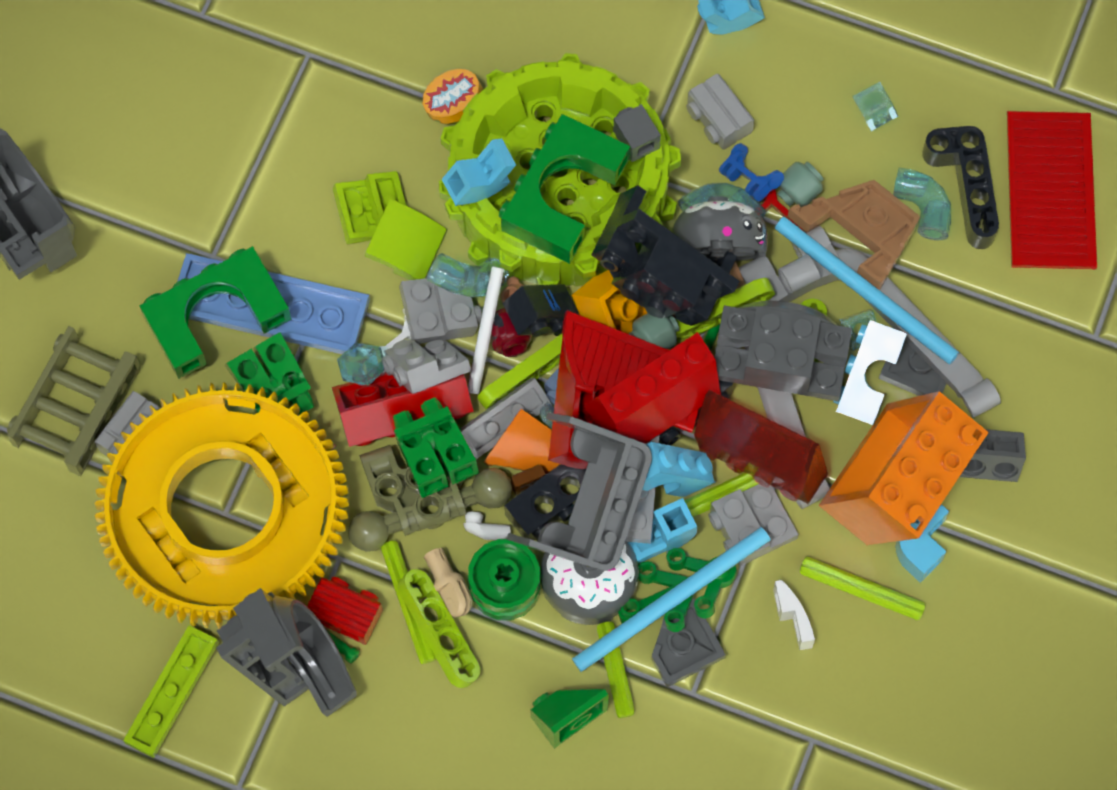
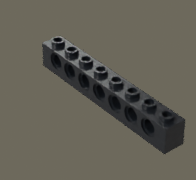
(522, 509)

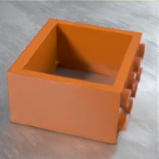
(903, 469)

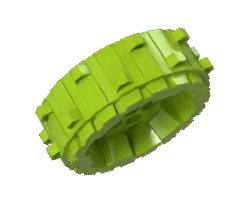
(510, 112)

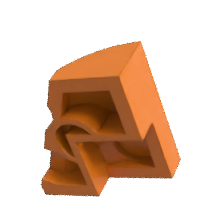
(523, 445)

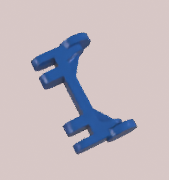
(759, 185)

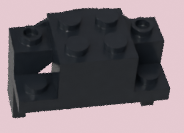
(667, 272)

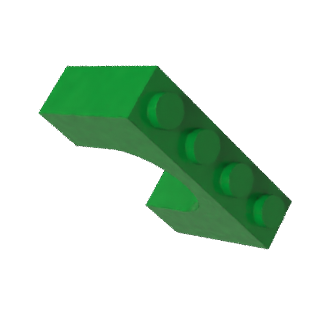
(567, 146)
(239, 276)

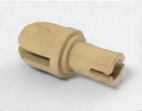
(449, 583)

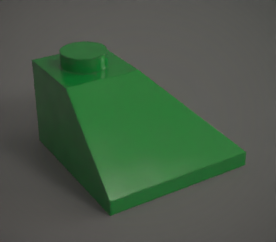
(567, 712)

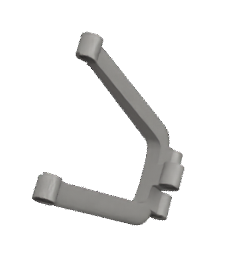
(807, 274)

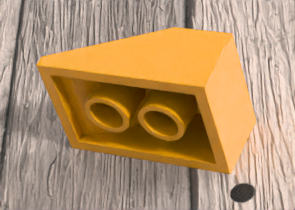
(606, 304)

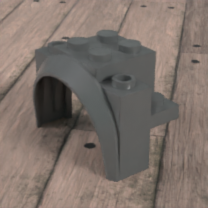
(31, 218)
(782, 349)
(280, 629)

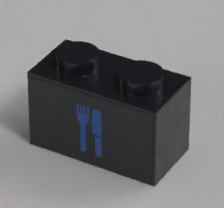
(539, 309)

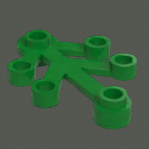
(672, 580)

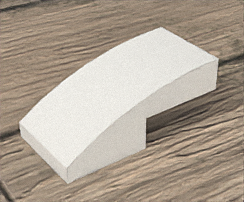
(790, 608)

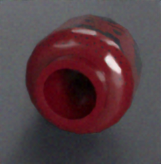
(505, 338)

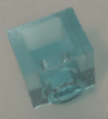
(875, 106)
(850, 321)
(361, 364)

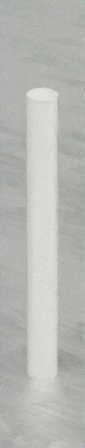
(485, 329)

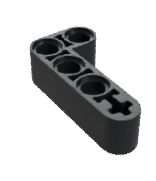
(969, 186)

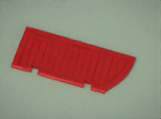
(606, 356)

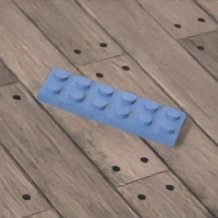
(320, 313)

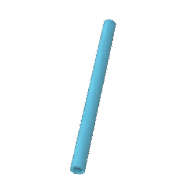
(867, 290)
(671, 599)

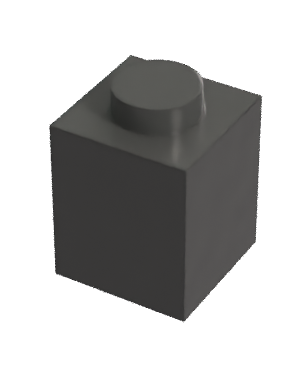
(637, 130)

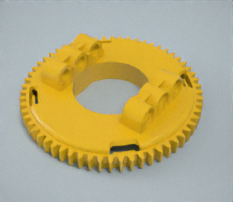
(200, 429)

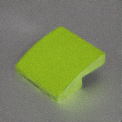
(364, 202)
(405, 241)

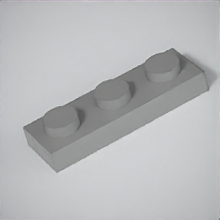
(490, 425)

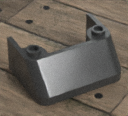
(605, 499)

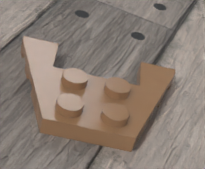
(871, 217)

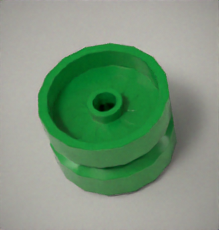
(486, 584)

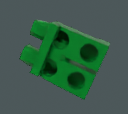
(284, 373)
(425, 438)

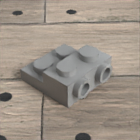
(437, 312)
(424, 367)
(747, 511)

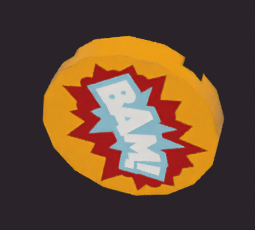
(450, 94)

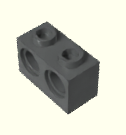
(998, 457)

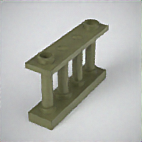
(106, 398)

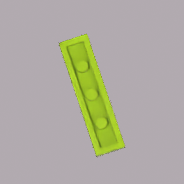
(171, 691)

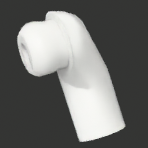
(485, 531)

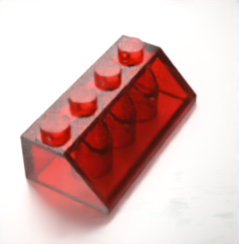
(760, 448)

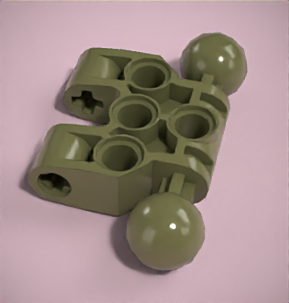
(371, 530)

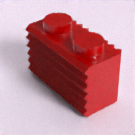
(345, 610)

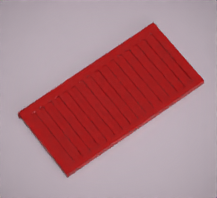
(1051, 190)

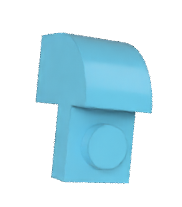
(729, 15)
(480, 177)
(670, 529)
(922, 554)

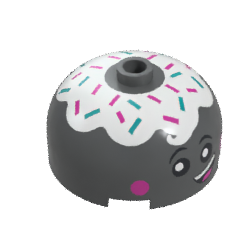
(723, 227)
(587, 593)

